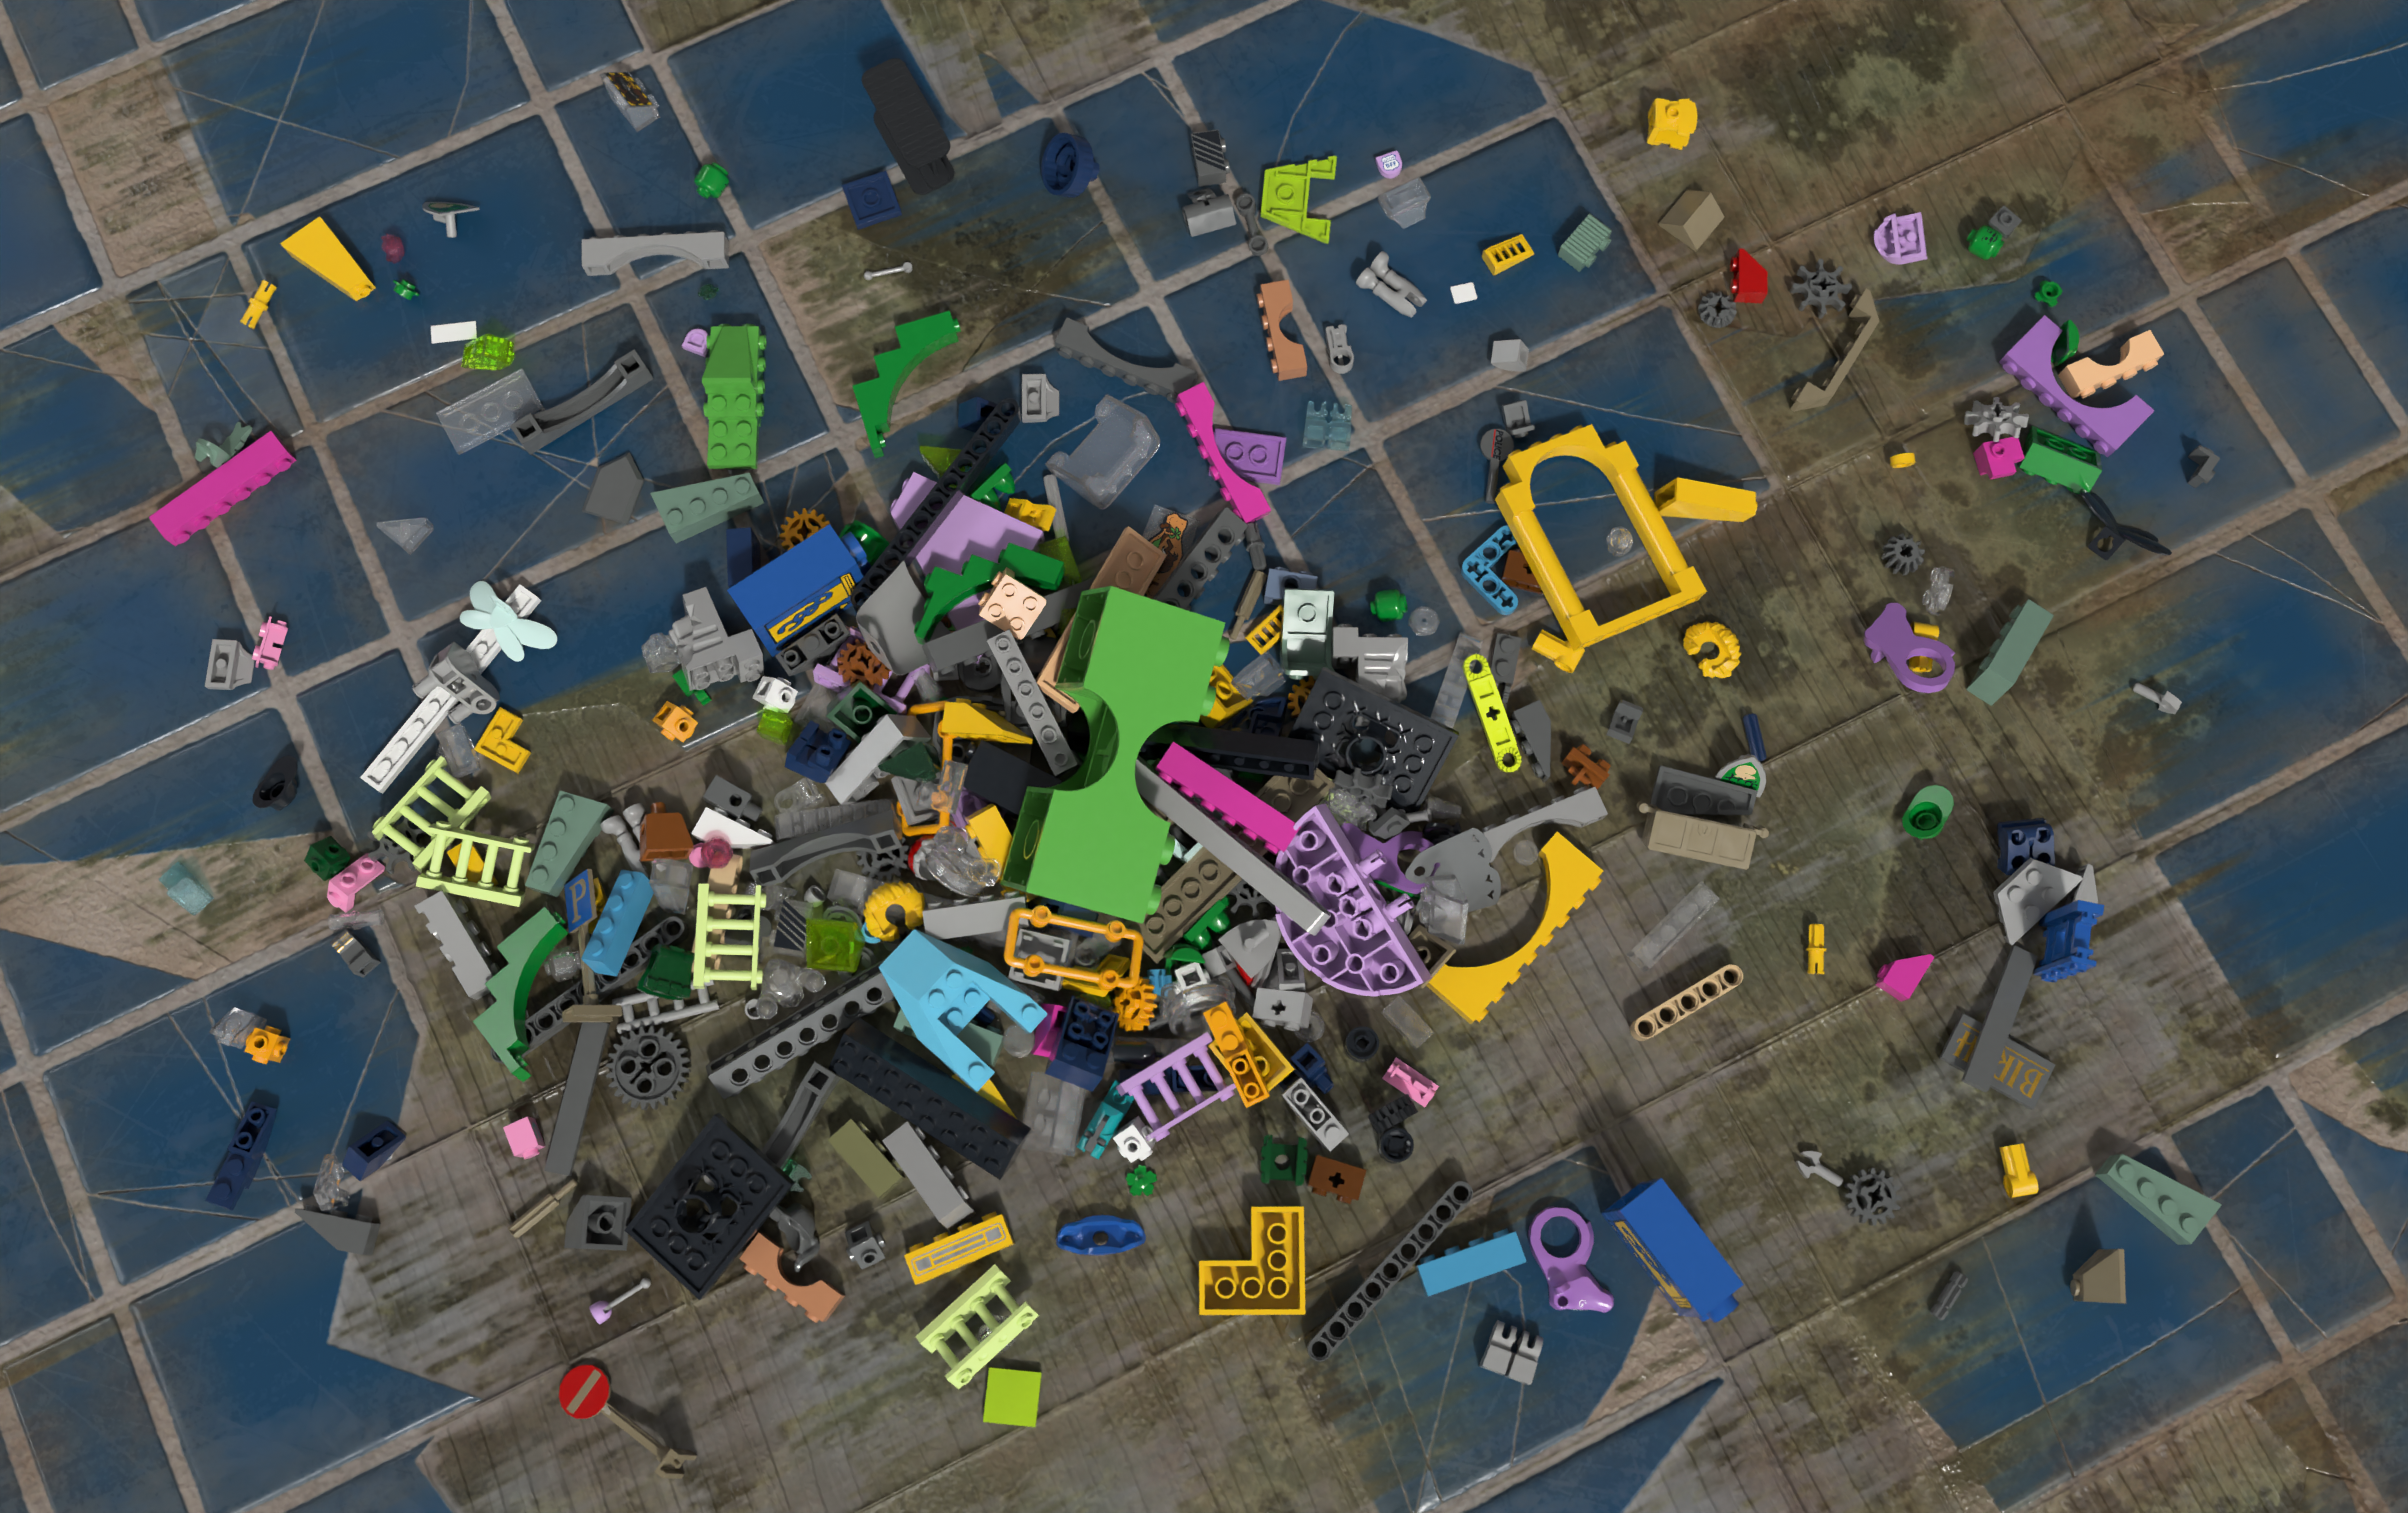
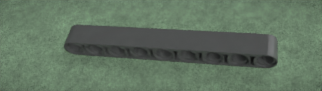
(603, 986)
(1402, 1265)

